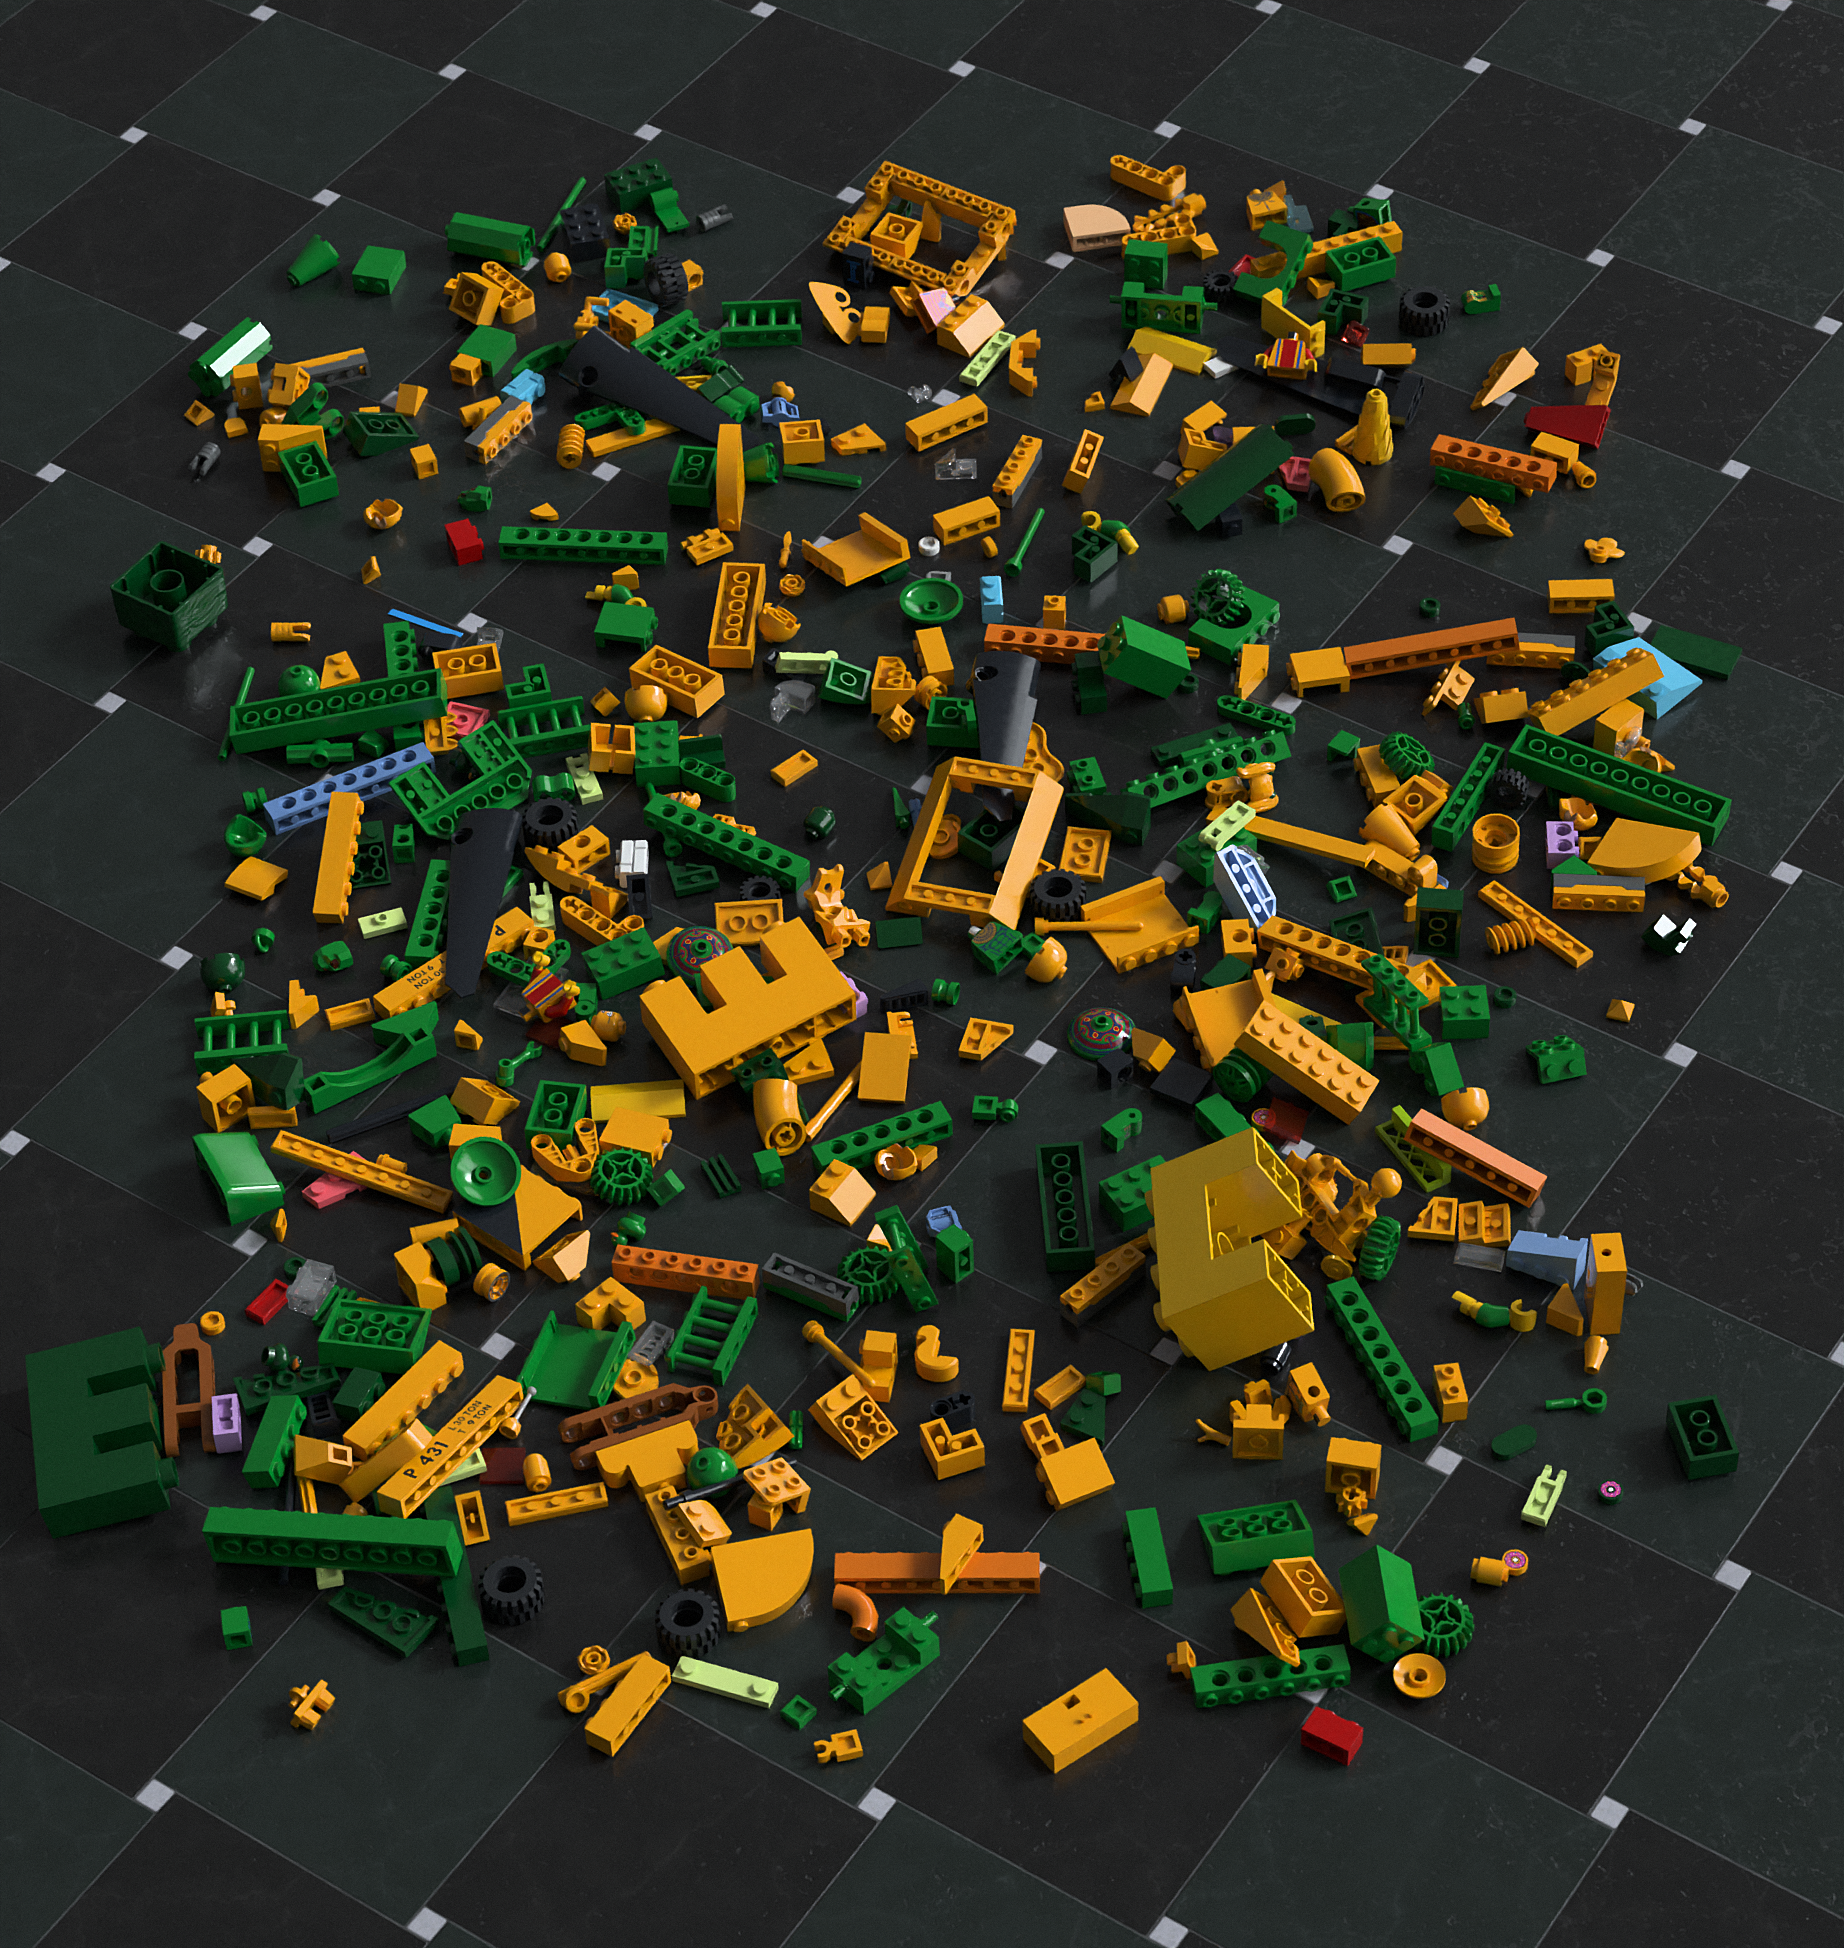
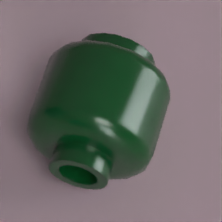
(819, 822)

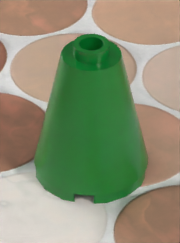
(312, 261)
(761, 464)

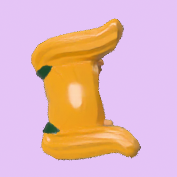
(1261, 787)

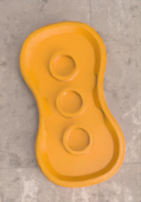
(1039, 757)

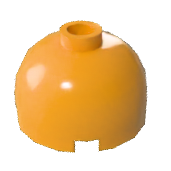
(776, 624)
(646, 704)
(1048, 962)
(1465, 1109)

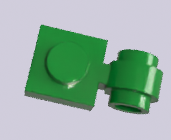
(988, 1107)

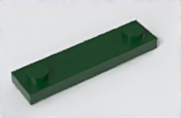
(1168, 752)

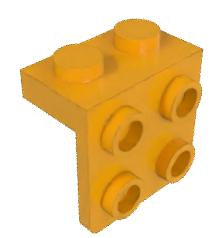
(778, 1483)

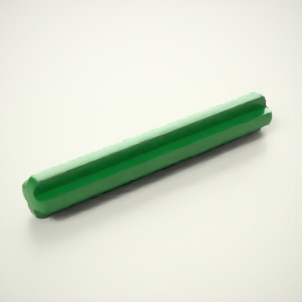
(821, 476)

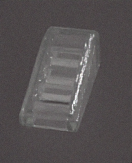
(654, 1330)

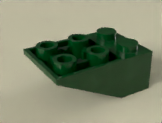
(371, 858)

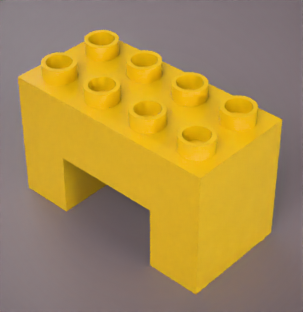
(1213, 1283)

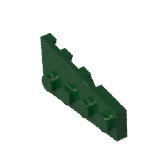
(391, 1625)

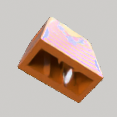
(934, 307)

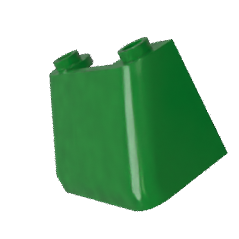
(238, 1173)

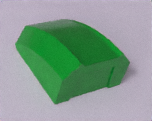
(846, 683)
(1353, 1042)

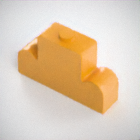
(650, 1460)

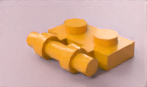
(707, 546)

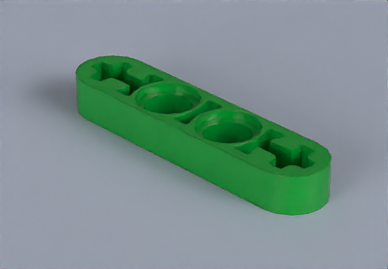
(1232, 708)

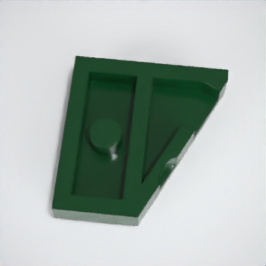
(692, 878)
(1086, 1417)

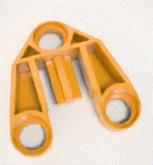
(577, 1167)

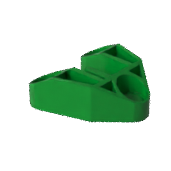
(306, 408)

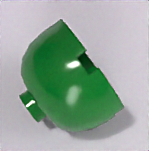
(298, 680)
(709, 1467)

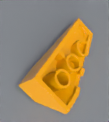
(1505, 374)
(891, 684)

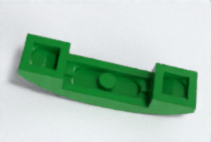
(545, 357)

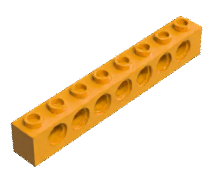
(1328, 953)

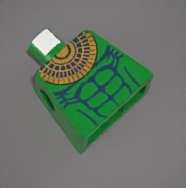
(995, 945)

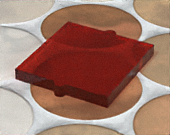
(548, 1032)
(1285, 1120)
(503, 1465)

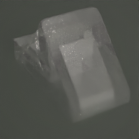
(951, 468)
(489, 635)

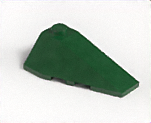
(1123, 814)
(275, 1078)

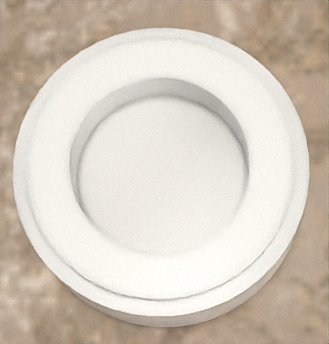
(929, 546)

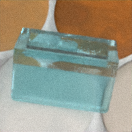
(1297, 216)

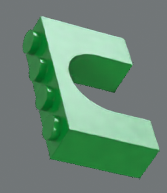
(1290, 242)
(1226, 643)

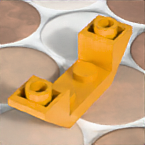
(1023, 348)
(1605, 378)

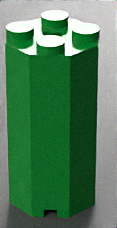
(490, 239)
(240, 346)

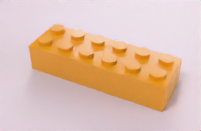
(736, 615)
(1596, 692)
(1306, 1062)

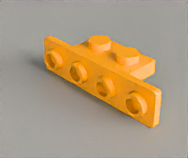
(1451, 688)

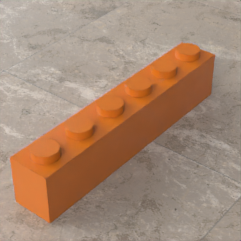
(1475, 1158)

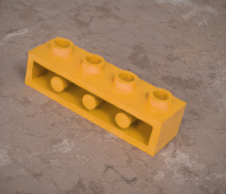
(946, 422)
(682, 1550)
(627, 1704)

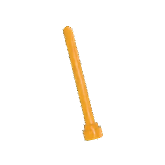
(1044, 926)
(815, 1333)

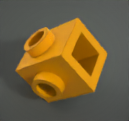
(896, 723)
(1286, 964)

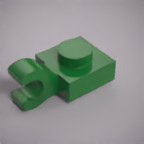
(968, 718)

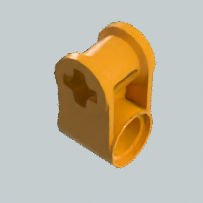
(1226, 792)

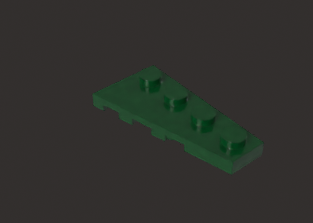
(311, 1380)

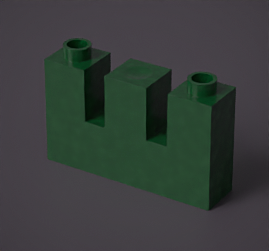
(98, 1432)

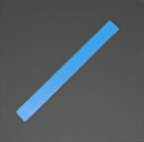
(419, 621)

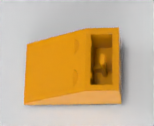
(853, 1418)

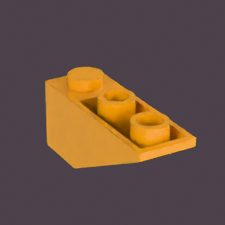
(1253, 669)

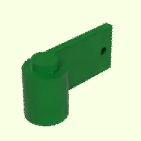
(665, 208)

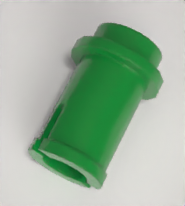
(1466, 719)

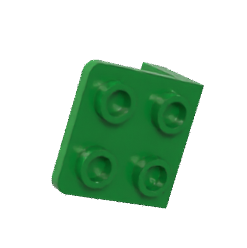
(1558, 1058)

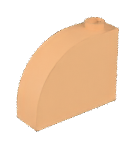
(1094, 227)

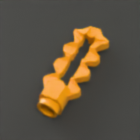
(1190, 205)
(1711, 890)

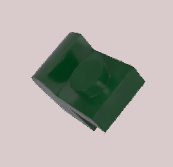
(1341, 223)
(1666, 937)

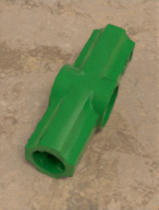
(1206, 747)
(320, 753)

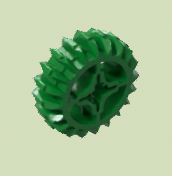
(1222, 583)
(1405, 755)
(622, 1182)
(1379, 1248)
(870, 1273)
(1445, 1624)

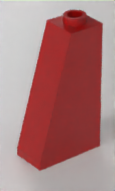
(1573, 423)

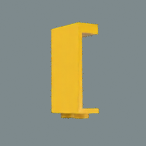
(1280, 321)

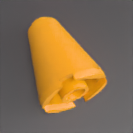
(1390, 830)

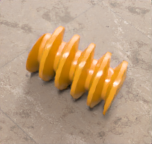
(570, 446)
(1511, 934)

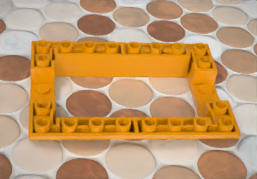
(893, 180)
(1005, 907)

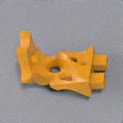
(832, 919)

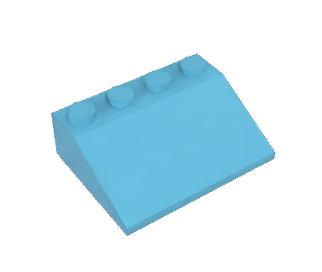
(1663, 693)

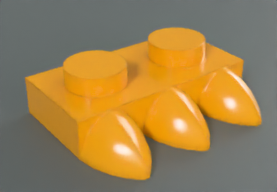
(438, 732)

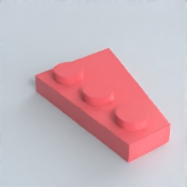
(330, 1188)

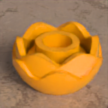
(623, 222)
(780, 390)
(792, 585)
(591, 1654)

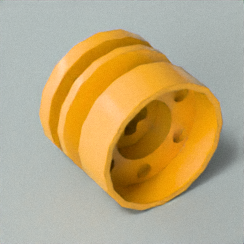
(1495, 843)

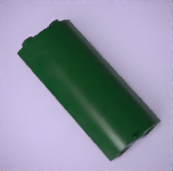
(1229, 476)

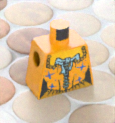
(1308, 1394)

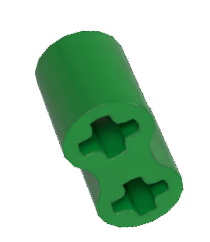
(556, 787)

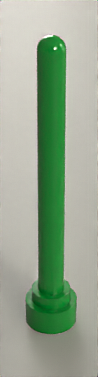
(1013, 565)
(671, 845)

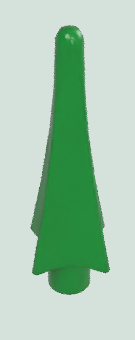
(901, 811)

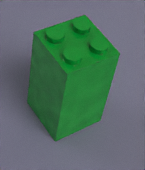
(1143, 657)
(1381, 1604)

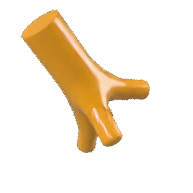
(482, 416)
(1212, 1434)

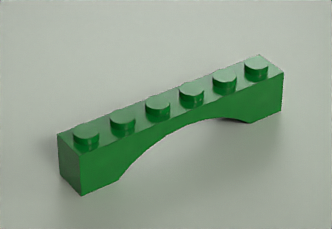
(406, 1052)

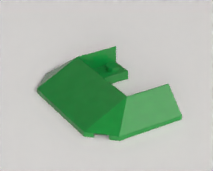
(501, 785)

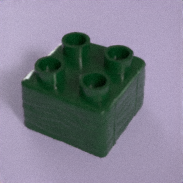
(169, 596)

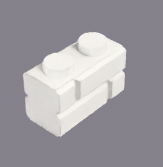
(632, 860)

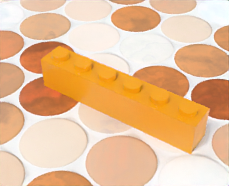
(337, 857)
(404, 1400)

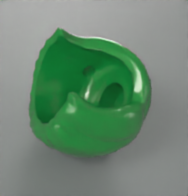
(243, 836)

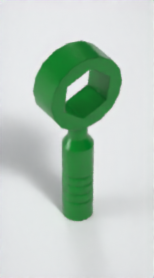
(1571, 1402)

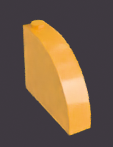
(730, 477)
(1644, 850)
(761, 1577)

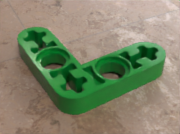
(628, 418)
(498, 960)

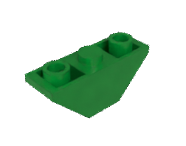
(389, 1030)

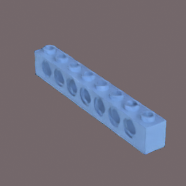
(366, 780)

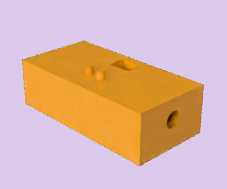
(1605, 1283)
(1080, 1720)

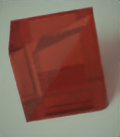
(1355, 334)

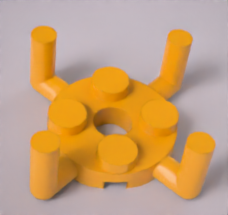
(588, 319)

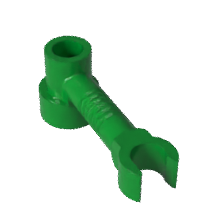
(505, 1073)

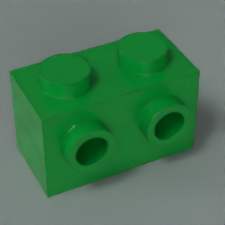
(1086, 777)
(954, 1253)

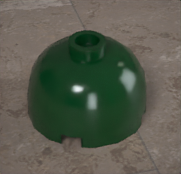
(223, 972)

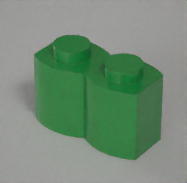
(739, 404)

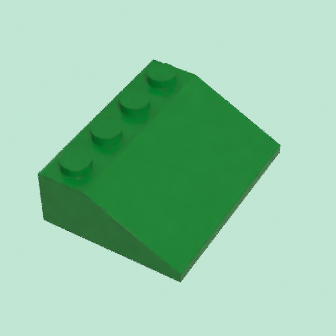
(373, 1336)
(1255, 1536)

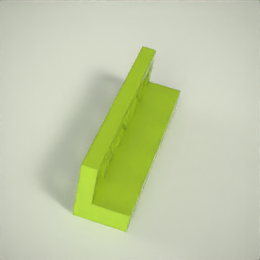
(1435, 1167)

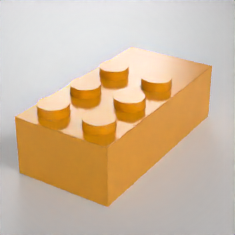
(688, 684)

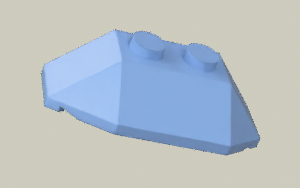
(1243, 886)

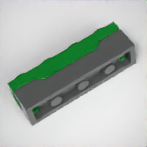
(810, 1287)

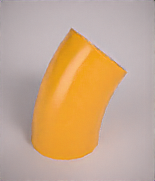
(1336, 480)
(778, 1115)

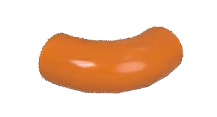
(860, 1608)

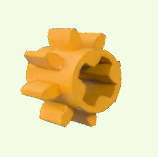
(209, 553)
(1351, 1501)

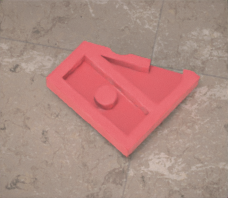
(1296, 473)

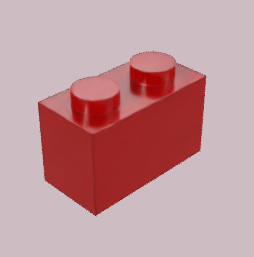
(464, 541)
(1332, 1735)

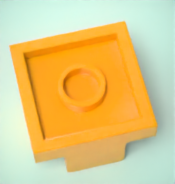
(1258, 1434)

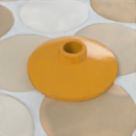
(1419, 1667)

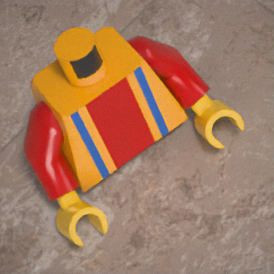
(1287, 358)
(546, 993)

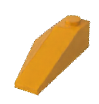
(1264, 1622)

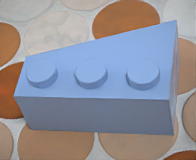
(1548, 1258)

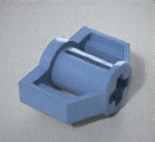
(779, 413)
(941, 1219)

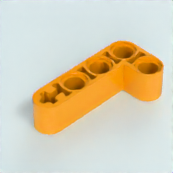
(1148, 180)
(1176, 237)
(516, 298)
(1401, 871)
(593, 924)
(386, 1461)

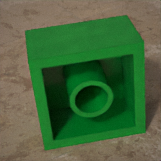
(1146, 263)
(1464, 1012)

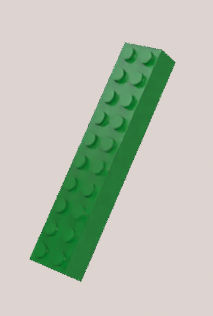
(338, 711)
(1618, 784)
(333, 1541)

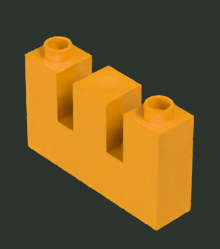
(747, 1009)

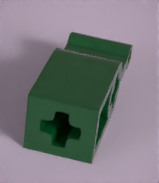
(720, 384)

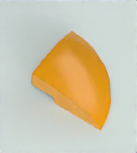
(751, 1429)

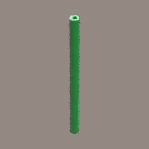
(557, 220)
(240, 700)

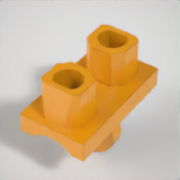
(304, 1714)

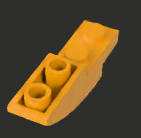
(559, 871)

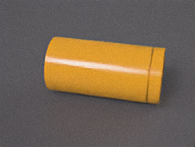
(470, 414)
(429, 1231)

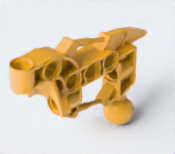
(1330, 1226)

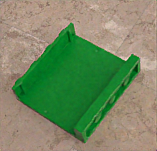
(575, 1364)

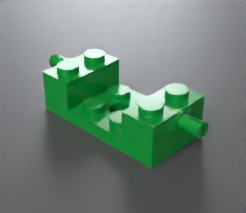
(1182, 312)
(904, 1646)

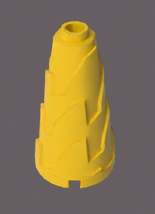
(1373, 434)

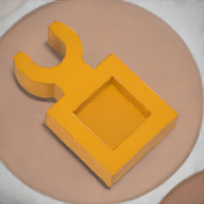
(842, 1745)

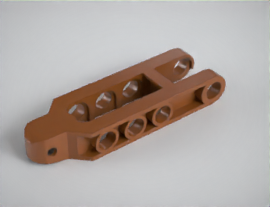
(188, 1415)
(603, 1419)

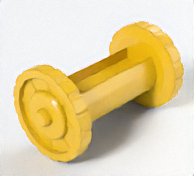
(1338, 1267)

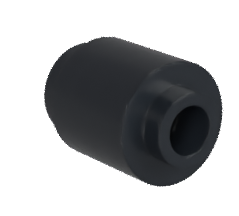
(1275, 1358)

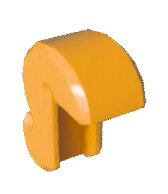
(926, 1360)

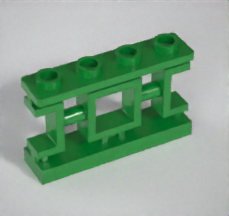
(672, 332)

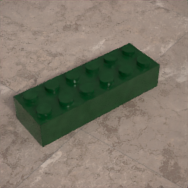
(1065, 1206)

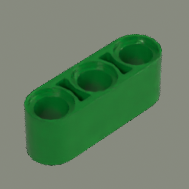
(707, 779)

